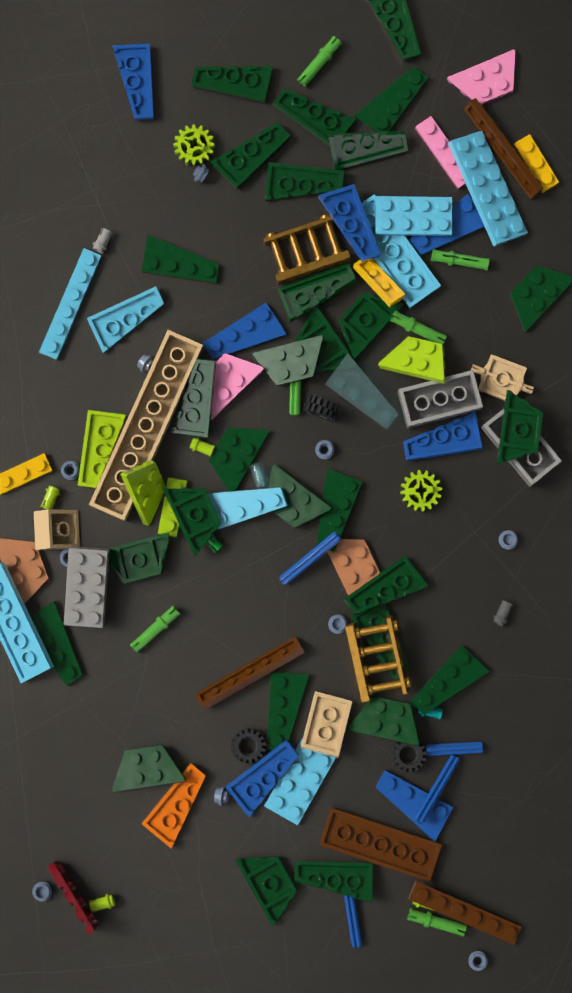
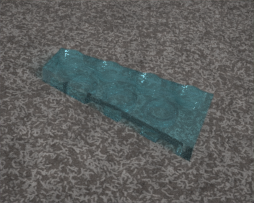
(356, 388)

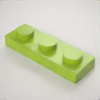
(168, 520)

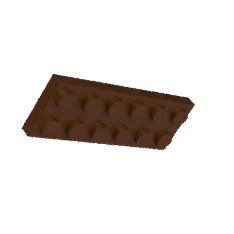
(380, 844)

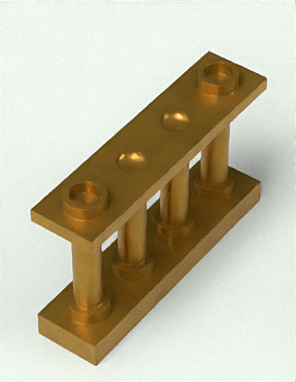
(304, 268)
(363, 671)

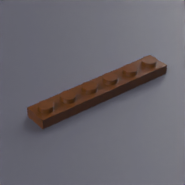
(503, 148)
(249, 673)
(464, 912)

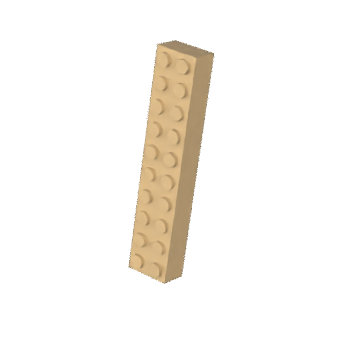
(147, 421)

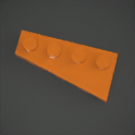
(173, 808)

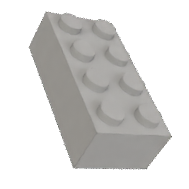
(439, 401)
(531, 466)
(86, 586)

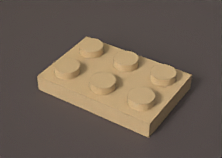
(326, 724)

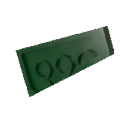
(398, 25)
(235, 81)
(389, 105)
(313, 116)
(295, 180)
(171, 261)
(312, 291)
(57, 643)
(451, 678)
(284, 702)

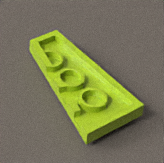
(99, 440)

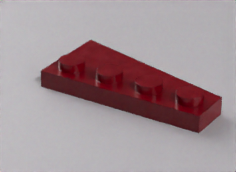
(58, 873)

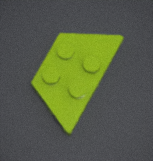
(417, 359)
(145, 489)

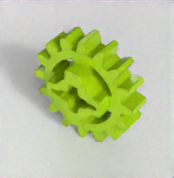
(187, 141)
(412, 491)

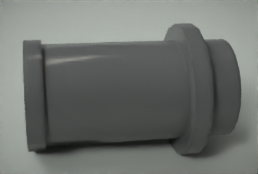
(503, 613)

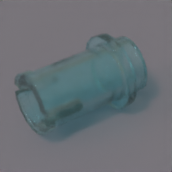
(258, 475)

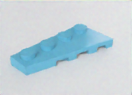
(121, 318)
(246, 504)

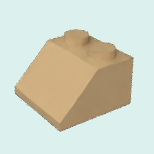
(56, 529)

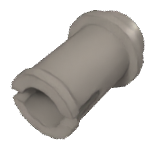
(102, 240)

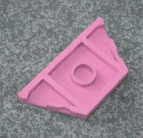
(488, 79)
(230, 379)

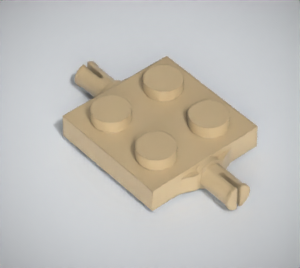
(501, 376)

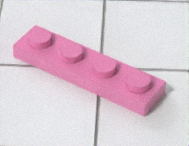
(439, 147)

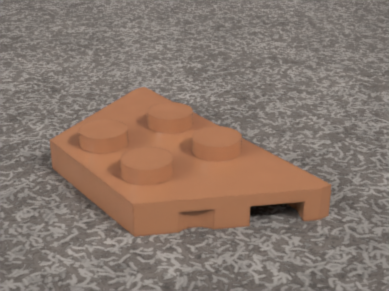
(353, 564)
(24, 566)

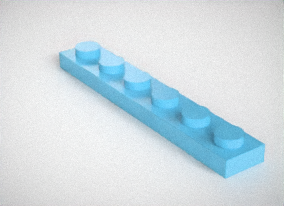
(70, 304)

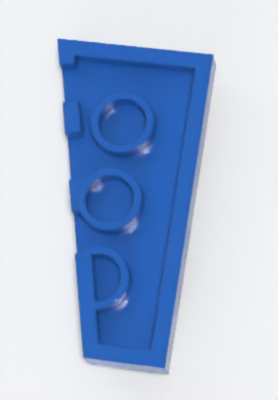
(136, 72)
(352, 221)
(464, 221)
(245, 333)
(448, 439)
(256, 782)
(409, 800)

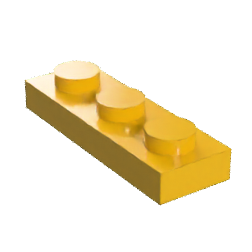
(536, 162)
(379, 281)
(24, 473)

